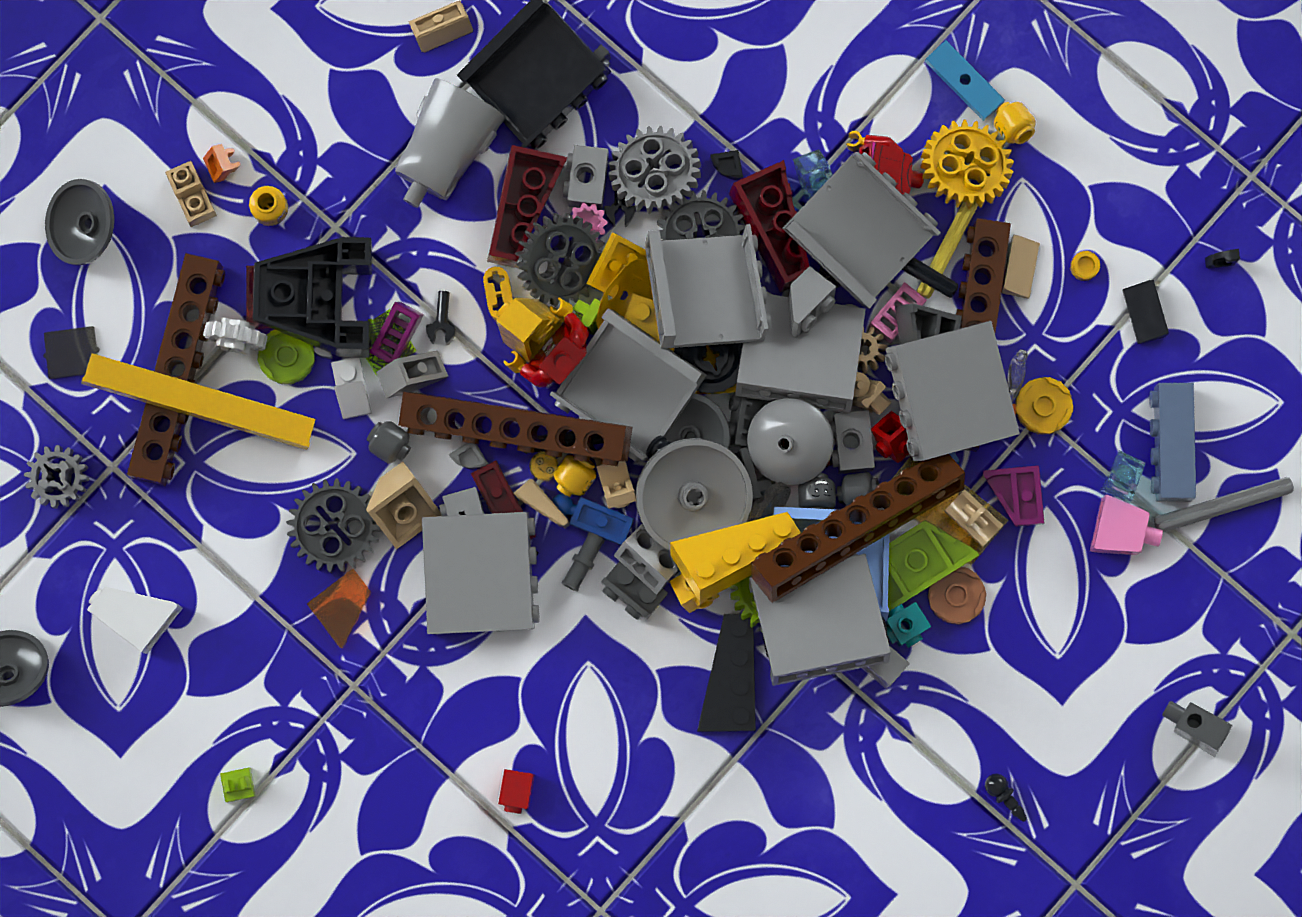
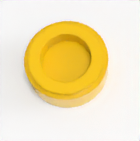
(1085, 265)

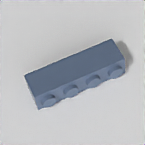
(1174, 442)

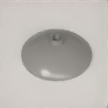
(808, 438)

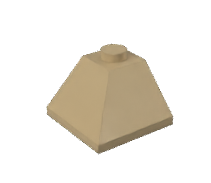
(400, 505)

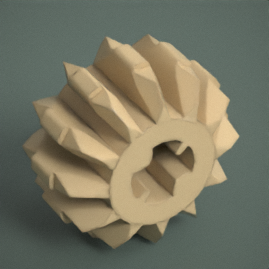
(873, 352)

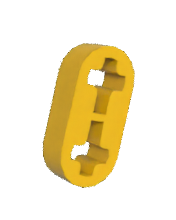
(491, 294)

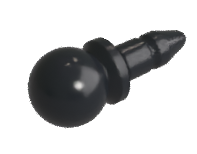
(997, 786)

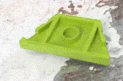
(922, 559)

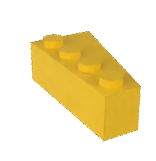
(526, 325)
(725, 555)

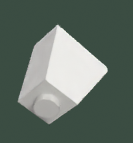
(134, 616)

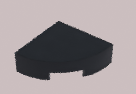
(728, 164)
(1222, 259)

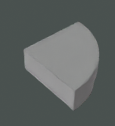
(469, 456)

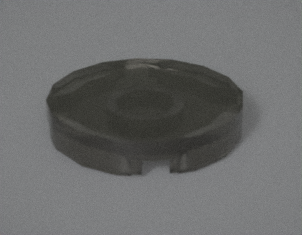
(775, 496)

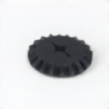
(726, 364)

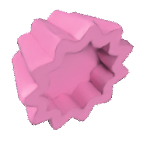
(591, 215)

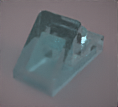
(1123, 477)

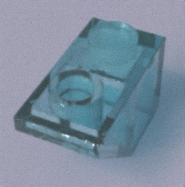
(812, 172)

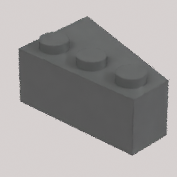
(921, 322)

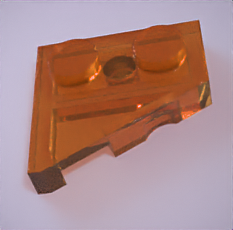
(341, 606)

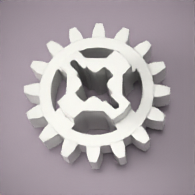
(235, 335)

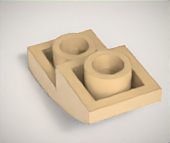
(191, 193)

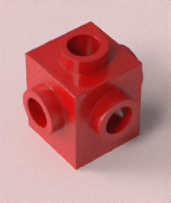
(891, 437)

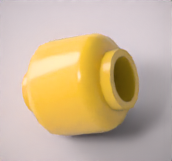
(1014, 122)
(262, 199)
(574, 476)

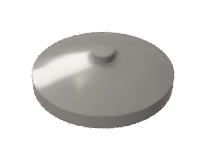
(692, 490)

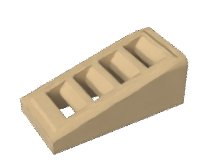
(535, 498)

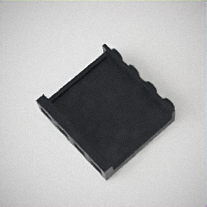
(535, 73)

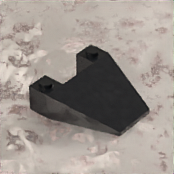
(304, 294)

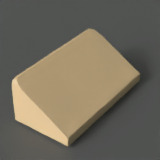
(441, 26)
(1020, 267)

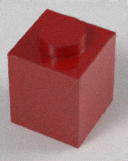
(516, 790)

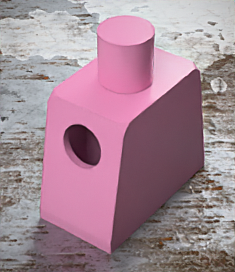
(1122, 528)

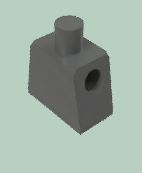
(1208, 735)

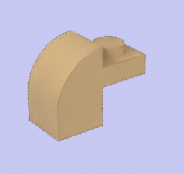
(616, 484)

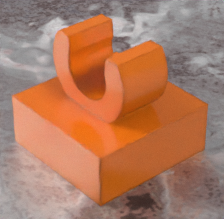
(218, 162)

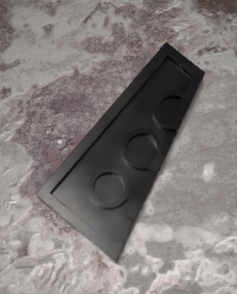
(731, 684)

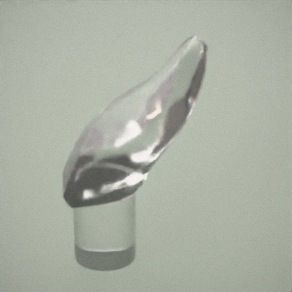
(1017, 373)

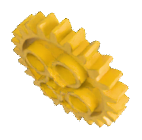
(956, 183)

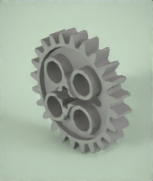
(654, 169)

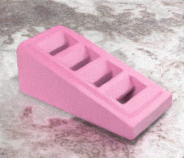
(880, 327)

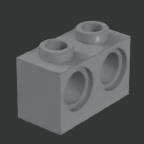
(647, 560)

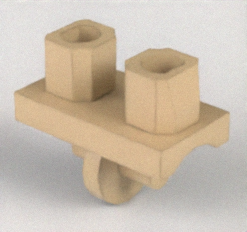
(869, 394)
(973, 518)

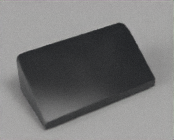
(1145, 312)

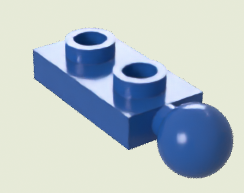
(595, 518)

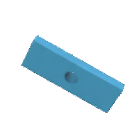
(952, 67)

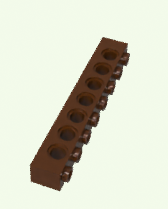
(996, 236)
(193, 270)
(417, 405)
(777, 581)

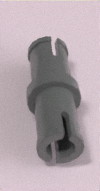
(583, 561)

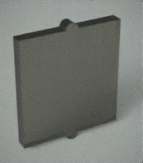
(69, 351)

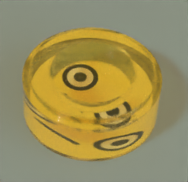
(543, 466)

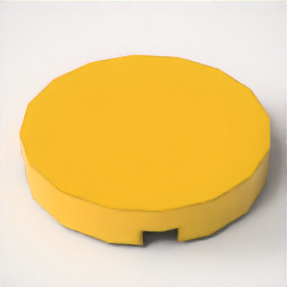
(1044, 405)

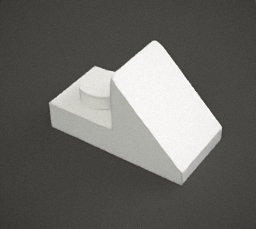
(351, 388)

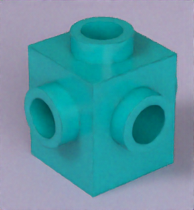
(913, 617)

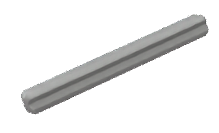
(1224, 504)

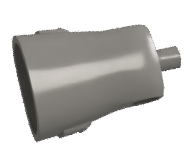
(446, 140)

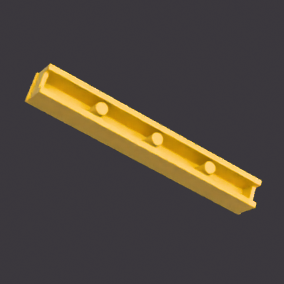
(198, 401)

